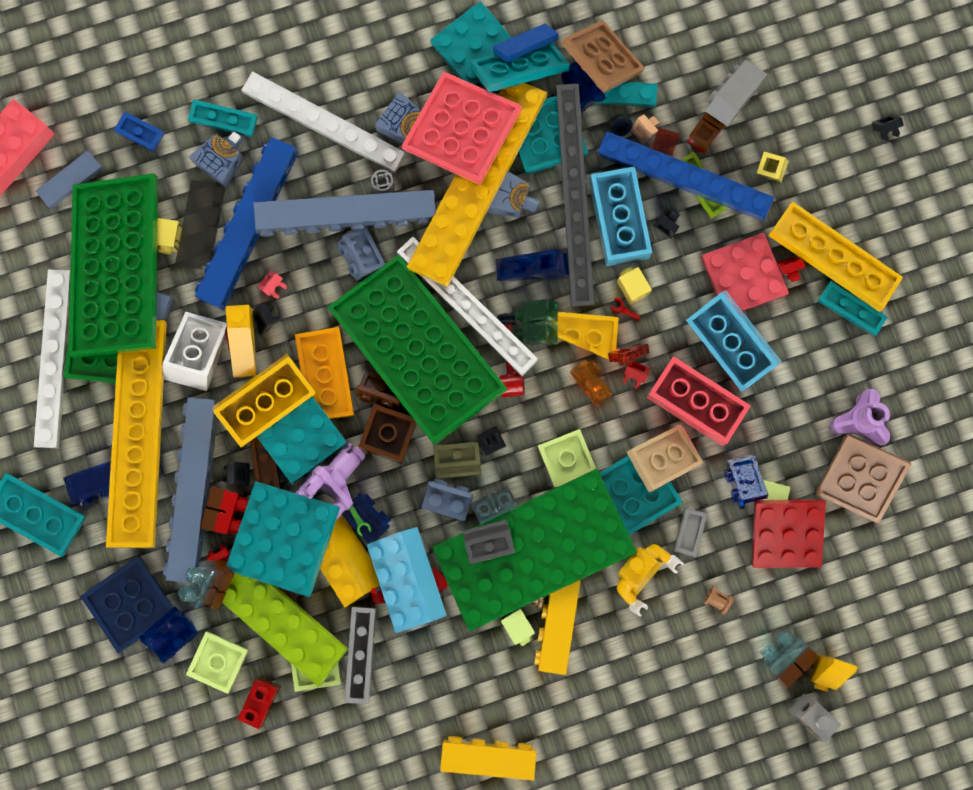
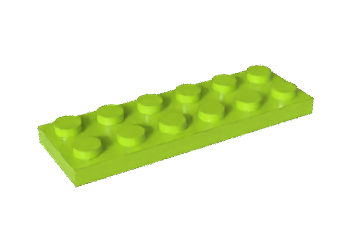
(285, 627)

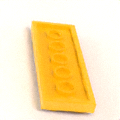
(836, 256)

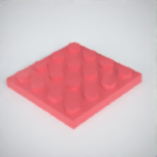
(462, 128)

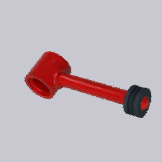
(512, 380)

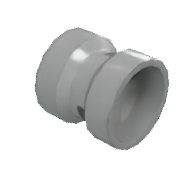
(382, 186)

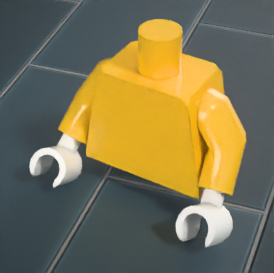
(640, 570)

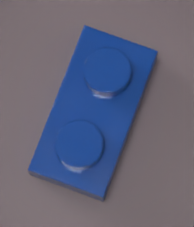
(139, 131)

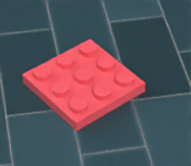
(746, 272)

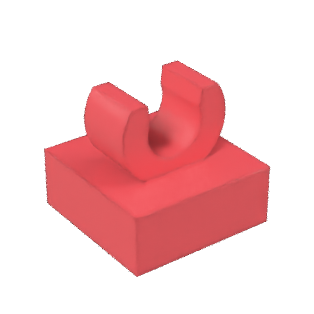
(269, 284)

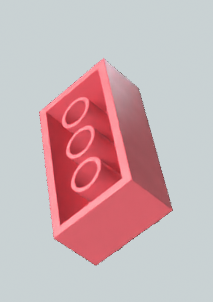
(20, 141)
(698, 401)

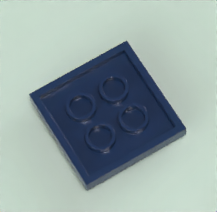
(127, 603)

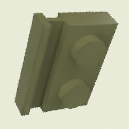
(457, 460)

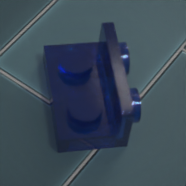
(588, 91)
(745, 480)
(169, 634)

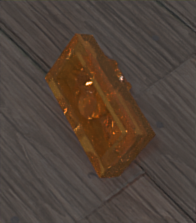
(586, 375)

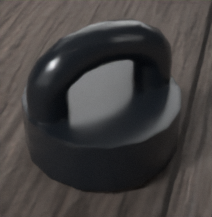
(620, 124)

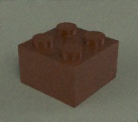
(387, 434)

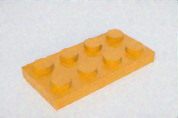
(325, 369)

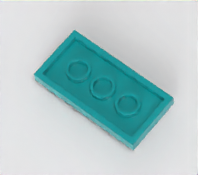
(498, 74)
(38, 515)

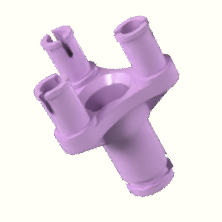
(865, 419)
(333, 478)

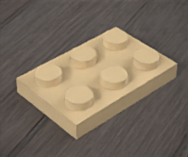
(665, 457)

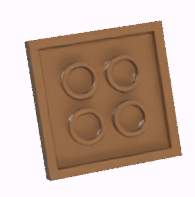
(602, 56)
(863, 478)

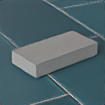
(690, 532)

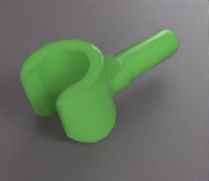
(358, 520)

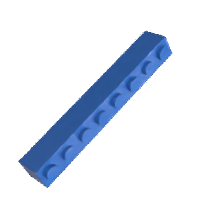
(685, 176)
(240, 232)

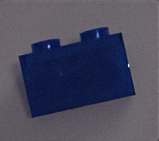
(366, 511)

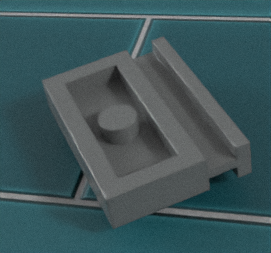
(488, 542)

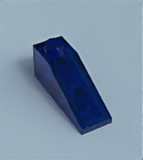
(533, 266)

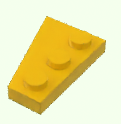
(589, 332)

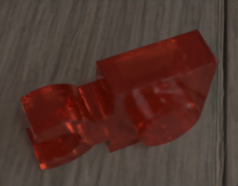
(665, 141)
(625, 355)

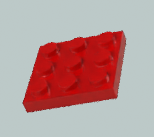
(788, 533)

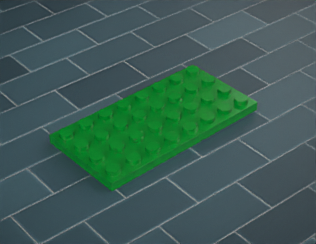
(113, 266)
(417, 349)
(555, 543)

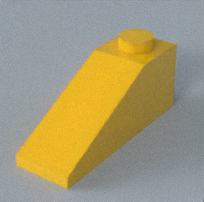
(241, 340)
(830, 673)

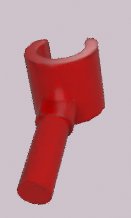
(624, 310)
(376, 597)

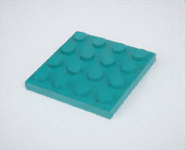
(283, 538)

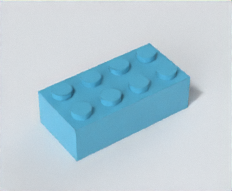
(620, 216)
(733, 340)
(406, 580)

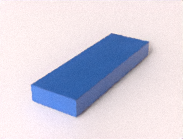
(525, 42)

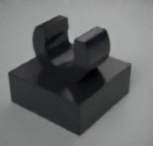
(887, 124)
(667, 224)
(263, 318)
(491, 441)
(237, 473)

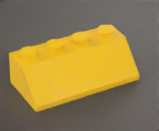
(263, 400)
(348, 564)

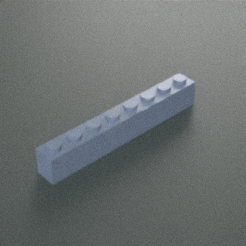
(344, 211)
(192, 488)

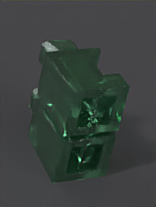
(538, 322)

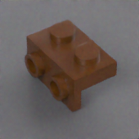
(375, 390)

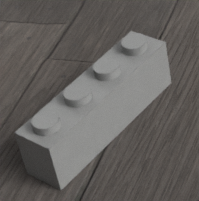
(735, 92)
(360, 655)

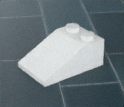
(194, 351)

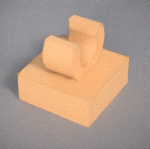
(645, 129)

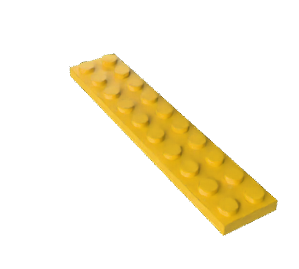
(467, 202)
(136, 446)

